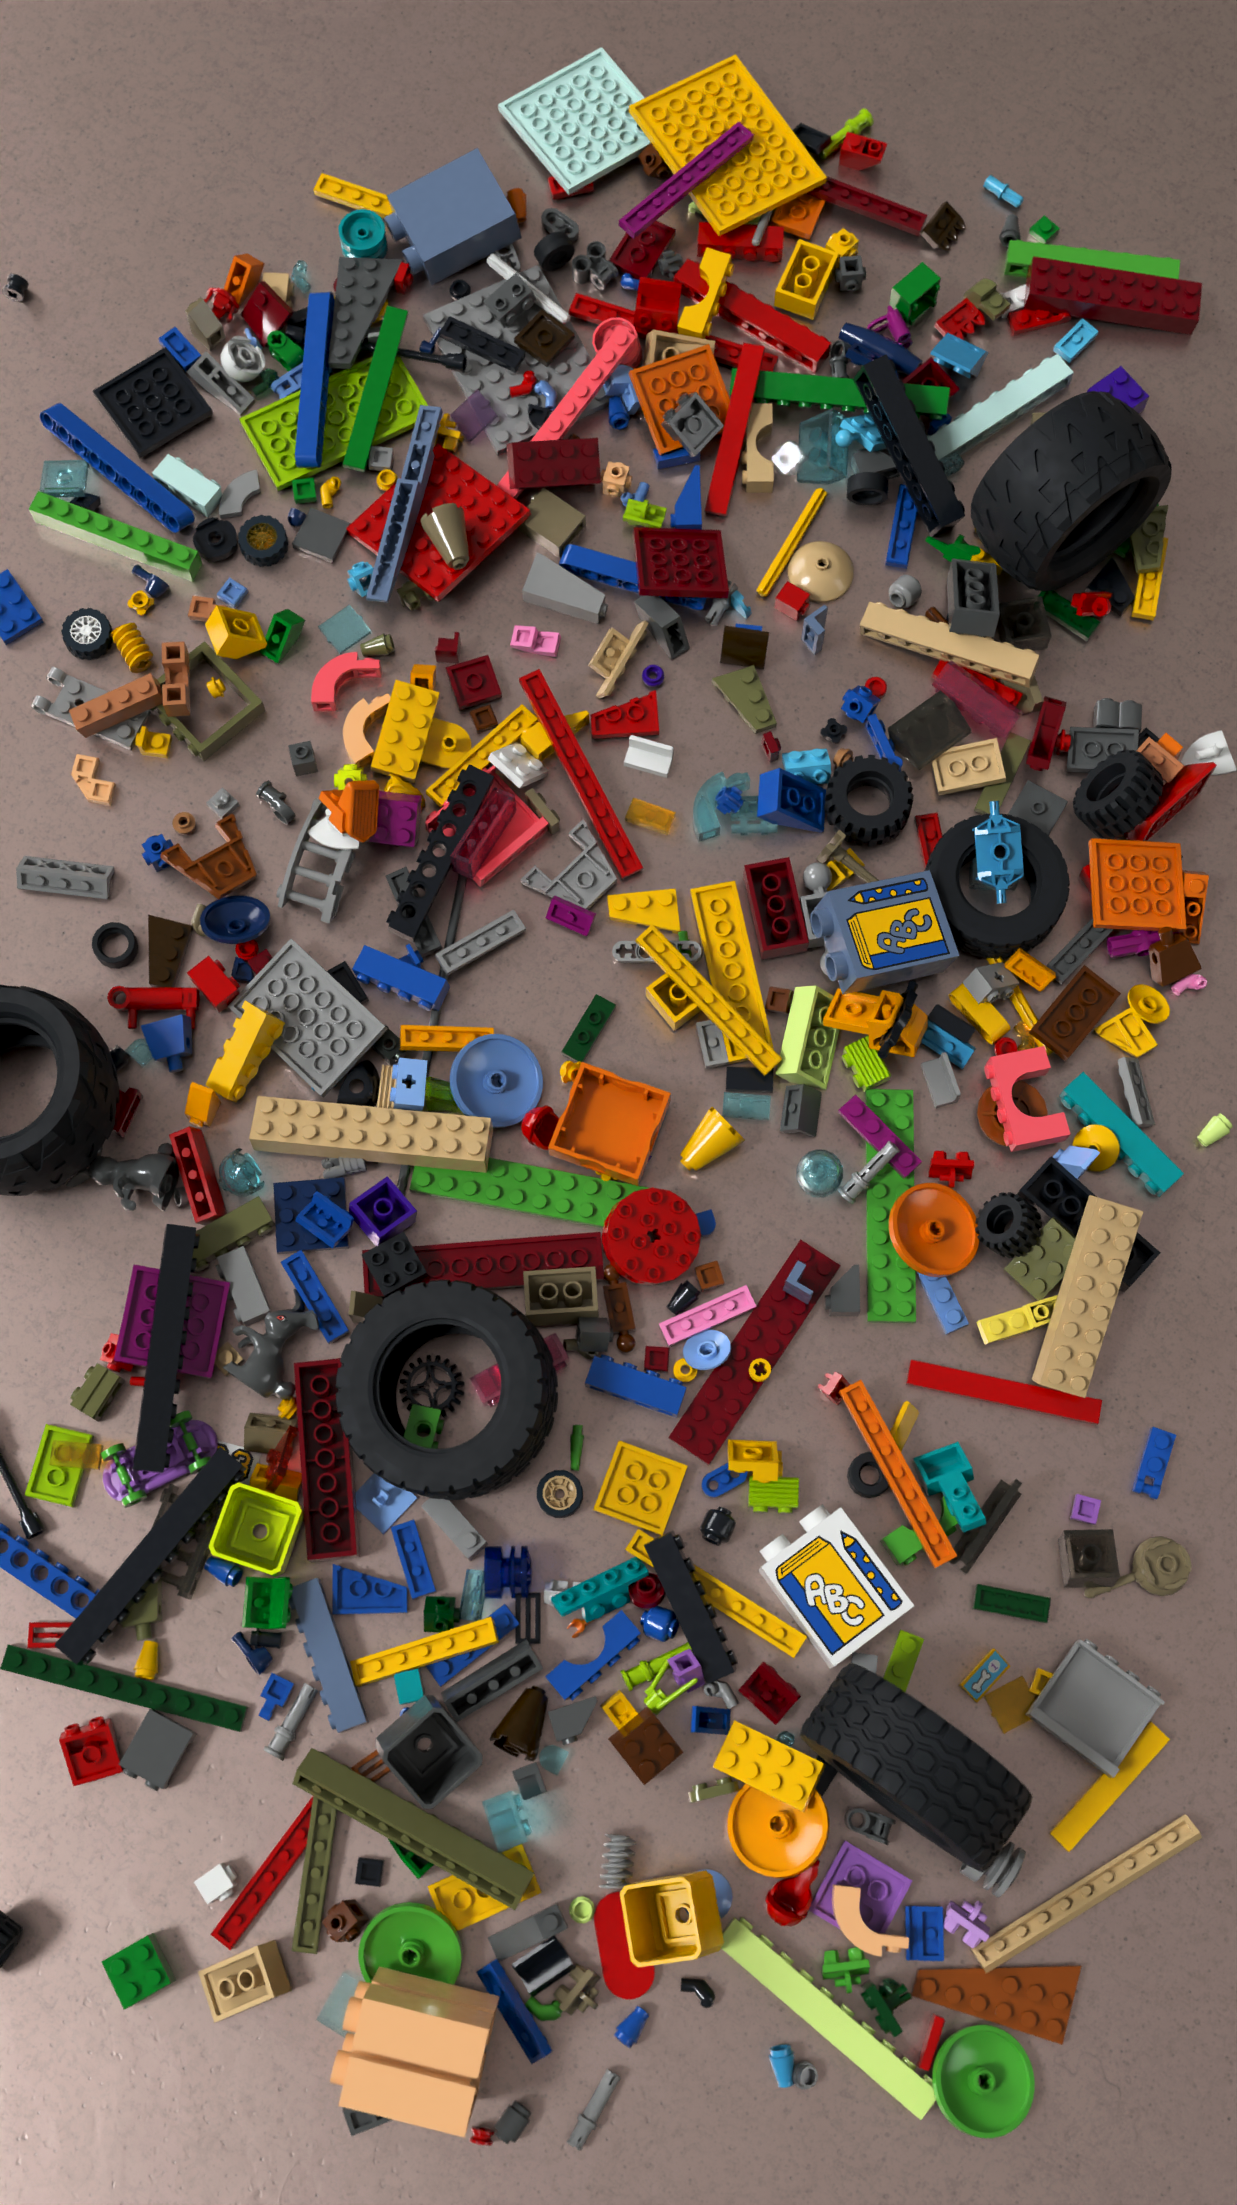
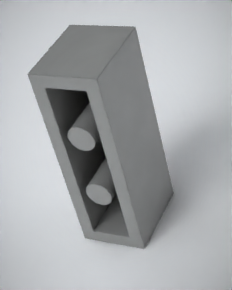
(244, 1286)

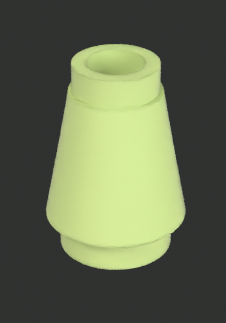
(1214, 1130)

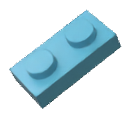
(1075, 340)

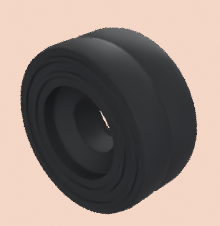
(554, 251)

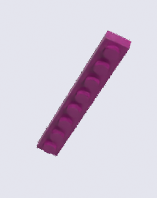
(686, 180)

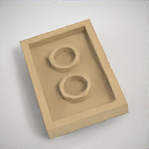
(969, 767)

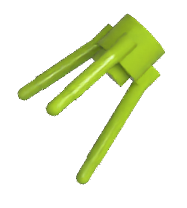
(658, 1699)

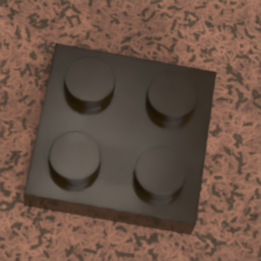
(544, 338)

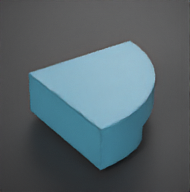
(737, 603)

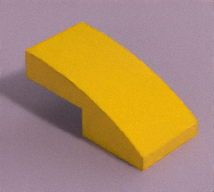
(840, 872)
(619, 1709)

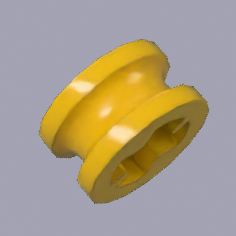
(752, 1371)

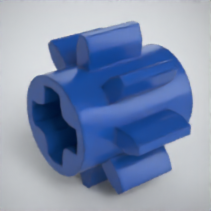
(729, 800)

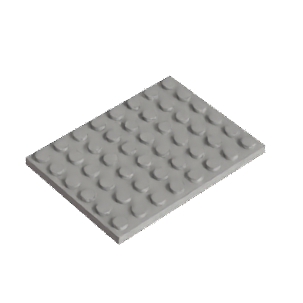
(494, 380)

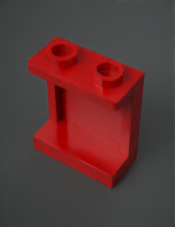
(657, 304)

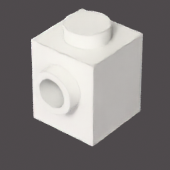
(217, 1883)

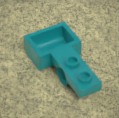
(948, 1472)

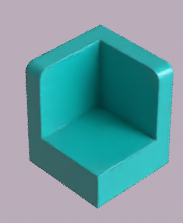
(409, 1686)

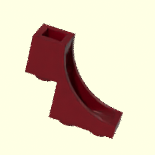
(1045, 733)

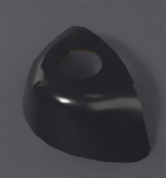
(369, 1076)

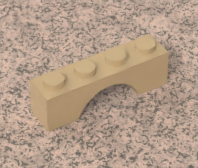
(759, 470)

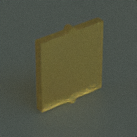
(1010, 1704)

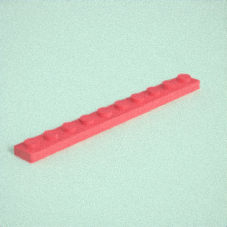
(581, 393)

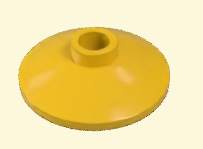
(1148, 1003)
(1104, 1140)

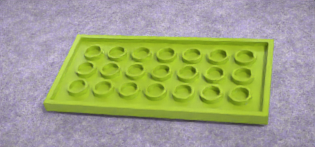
(274, 427)

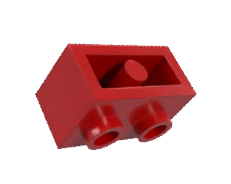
(213, 983)

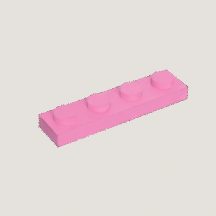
(707, 1315)

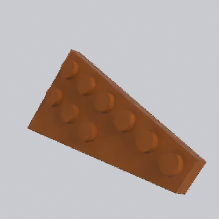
(1016, 1997)

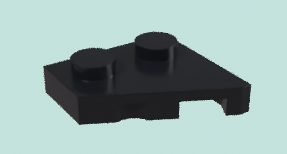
(1112, 580)

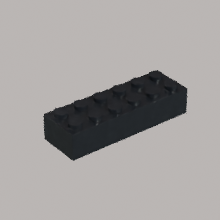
(1061, 1195)

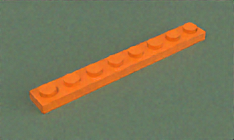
(898, 1474)

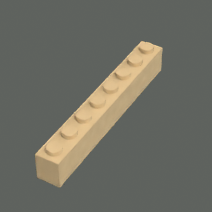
(936, 641)

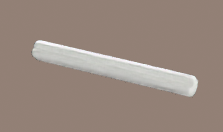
(542, 300)

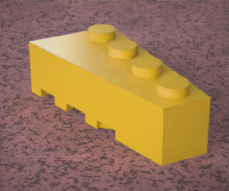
(244, 1051)

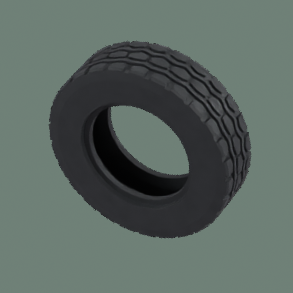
(989, 934)

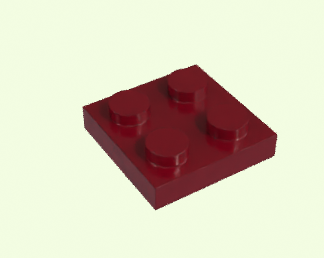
(473, 682)

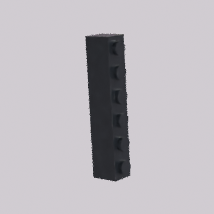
(690, 1606)

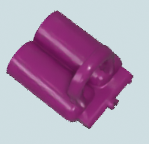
(896, 326)

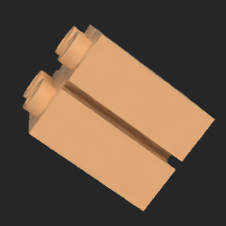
(414, 2050)

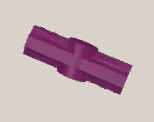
(1134, 943)

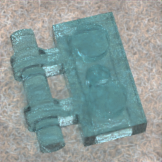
(749, 812)

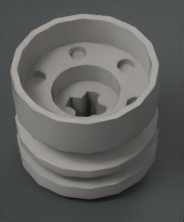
(1001, 1872)

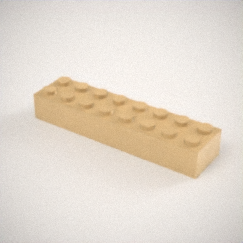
(1087, 1296)

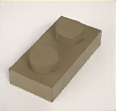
(538, 805)

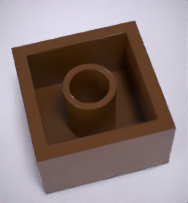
(645, 1745)

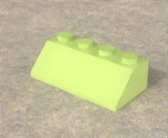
(807, 1044)

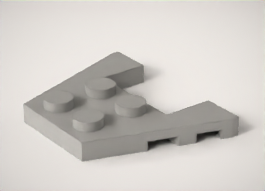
(583, 879)

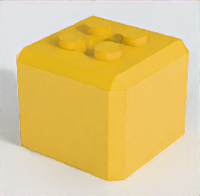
(654, 1921)

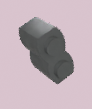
(1117, 715)

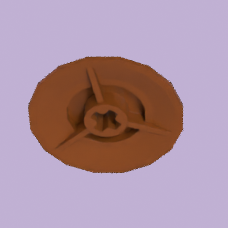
(1025, 1098)

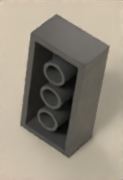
(972, 598)

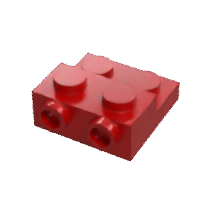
(90, 1750)

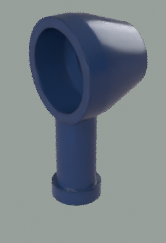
(154, 585)
(258, 1659)

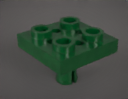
(885, 2005)

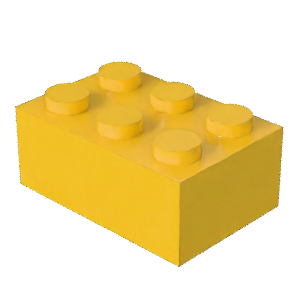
(806, 279)

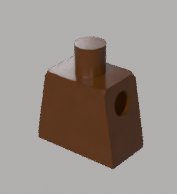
(1171, 957)

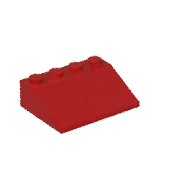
(1174, 798)

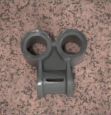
(595, 266)

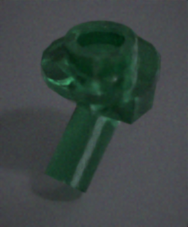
(268, 377)

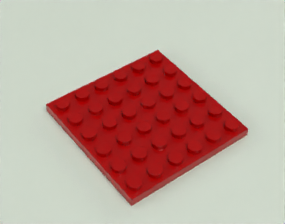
(488, 513)

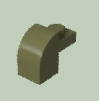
(987, 298)

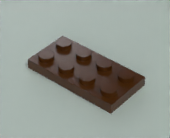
(1074, 1013)

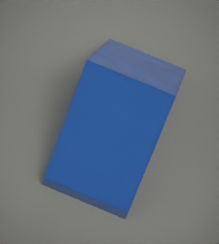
(710, 1720)

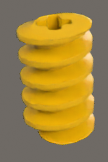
(132, 647)

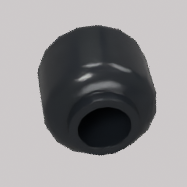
(717, 1526)

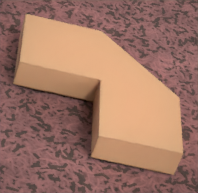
(94, 790)

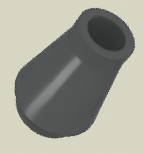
(1010, 230)

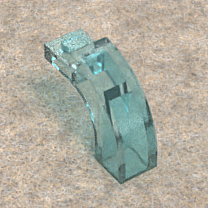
(704, 816)

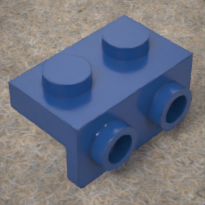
(325, 1220)

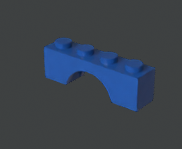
(569, 1677)

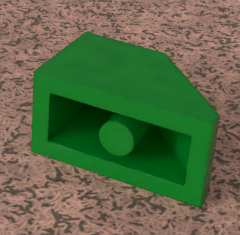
(282, 634)

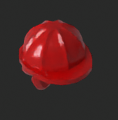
(539, 1126)
(792, 1897)

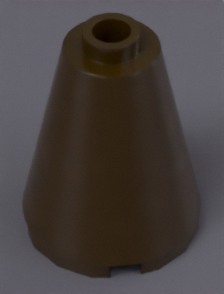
(522, 1725)

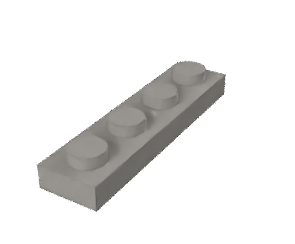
(480, 942)

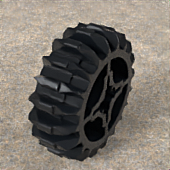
(442, 1385)

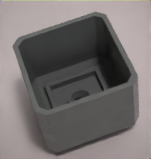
(433, 1771)

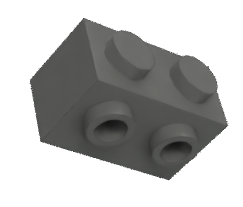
(510, 300)

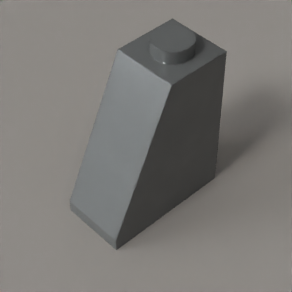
(663, 624)

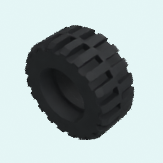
(876, 774)
(1118, 794)

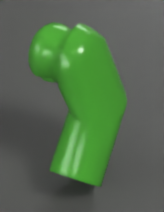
(544, 2012)

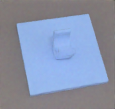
(382, 1502)

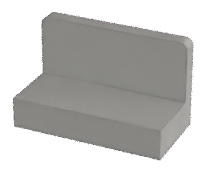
(941, 1081)

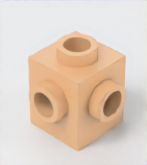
(616, 479)

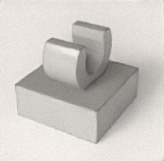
(222, 803)

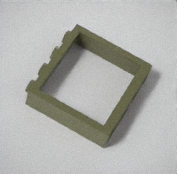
(232, 727)

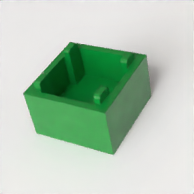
(915, 293)

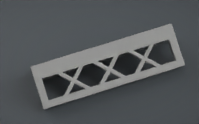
(61, 877)

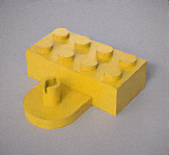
(414, 736)

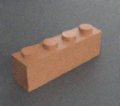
(117, 705)

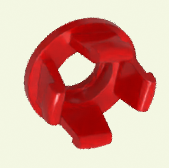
(222, 303)

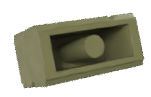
(96, 1392)

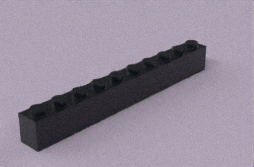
(164, 1349)
(150, 1557)

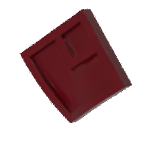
(266, 312)

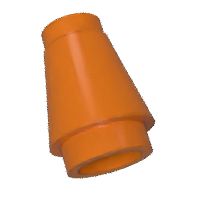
(517, 200)

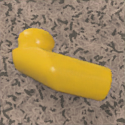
(327, 490)

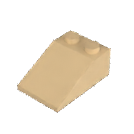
(663, 345)
(244, 1981)

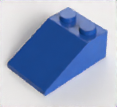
(791, 801)

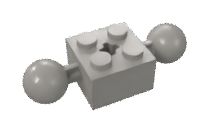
(816, 878)

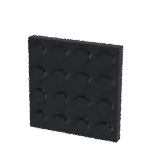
(152, 402)

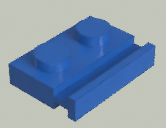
(925, 1933)

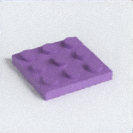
(880, 1888)

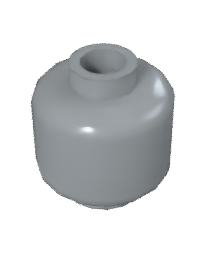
(905, 591)

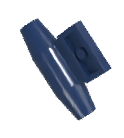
(870, 345)

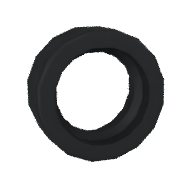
(867, 488)
(109, 929)

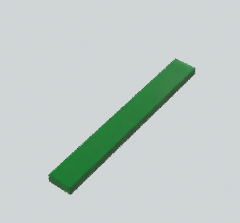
(375, 389)

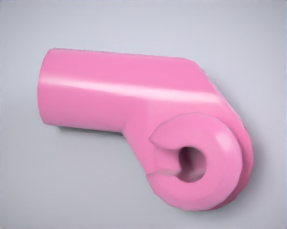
(1191, 981)

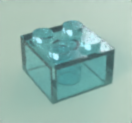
(506, 1820)

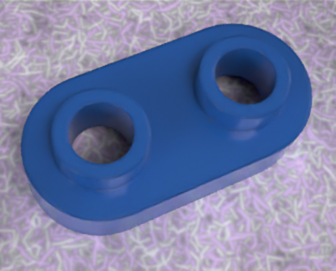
(724, 1480)

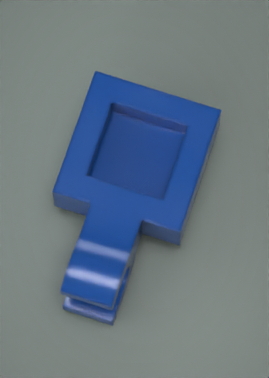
(277, 1693)

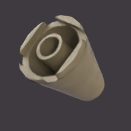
(448, 533)

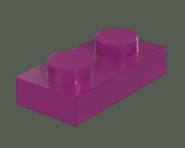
(570, 915)

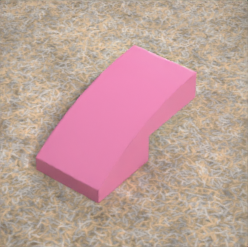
(534, 641)

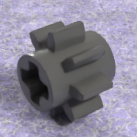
(670, 263)

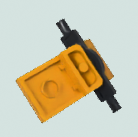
(888, 1019)

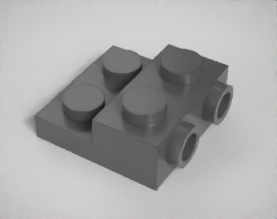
(691, 423)

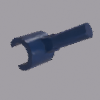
(429, 347)

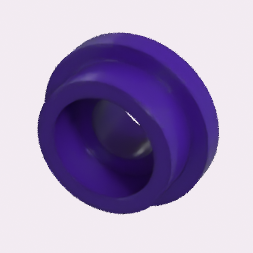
(653, 670)

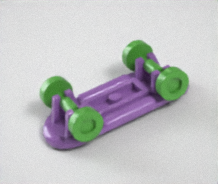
(190, 1450)

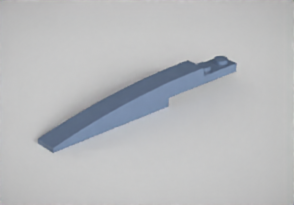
(405, 504)

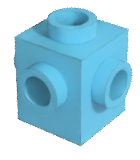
(357, 572)

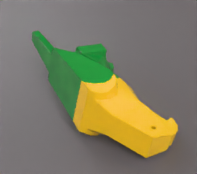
(962, 551)

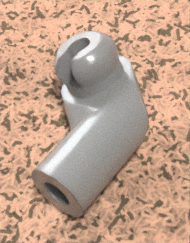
(722, 1690)

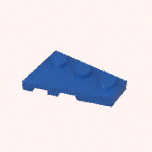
(366, 1594)

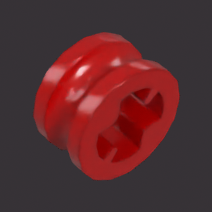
(482, 2136)

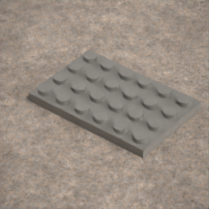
(323, 1022)

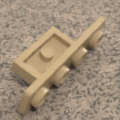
(613, 655)

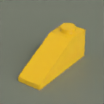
(537, 742)

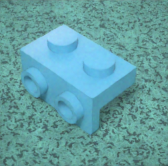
(810, 765)

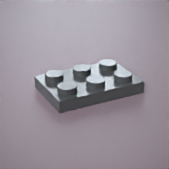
(1095, 744)

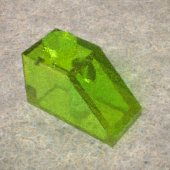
(439, 1096)

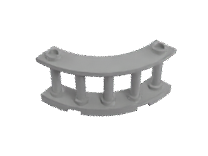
(343, 858)

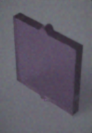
(474, 415)

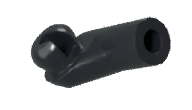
(701, 1989)

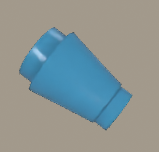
(783, 2064)

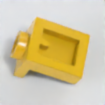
(153, 743)

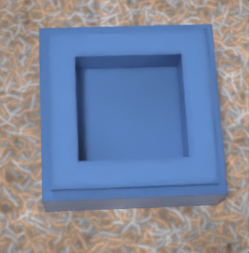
(232, 593)

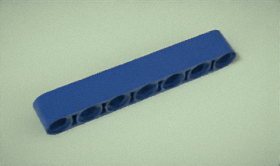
(613, 572)

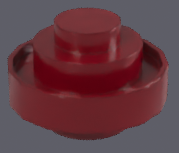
(647, 1592)

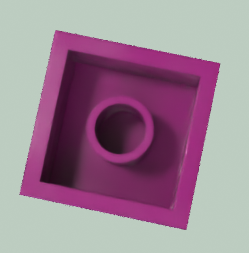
(398, 819)

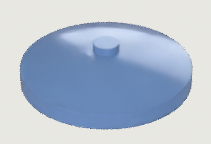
(496, 1079)

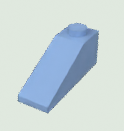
(1076, 1159)

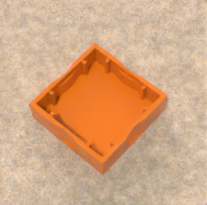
(609, 1124)

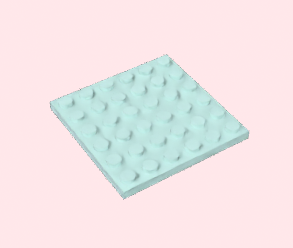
(579, 120)

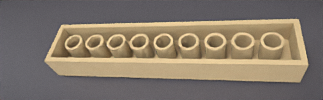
(371, 1134)

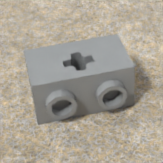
(991, 983)

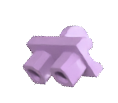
(958, 1916)

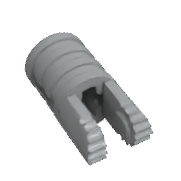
(342, 1166)

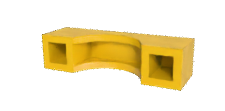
(697, 318)

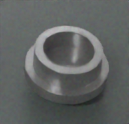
(804, 2075)

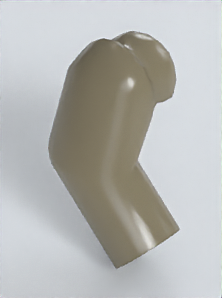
(195, 922)

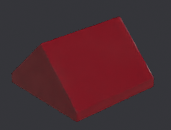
(932, 375)

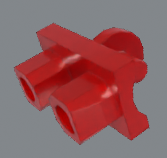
(1092, 603)
(951, 1169)

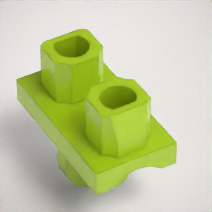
(644, 514)

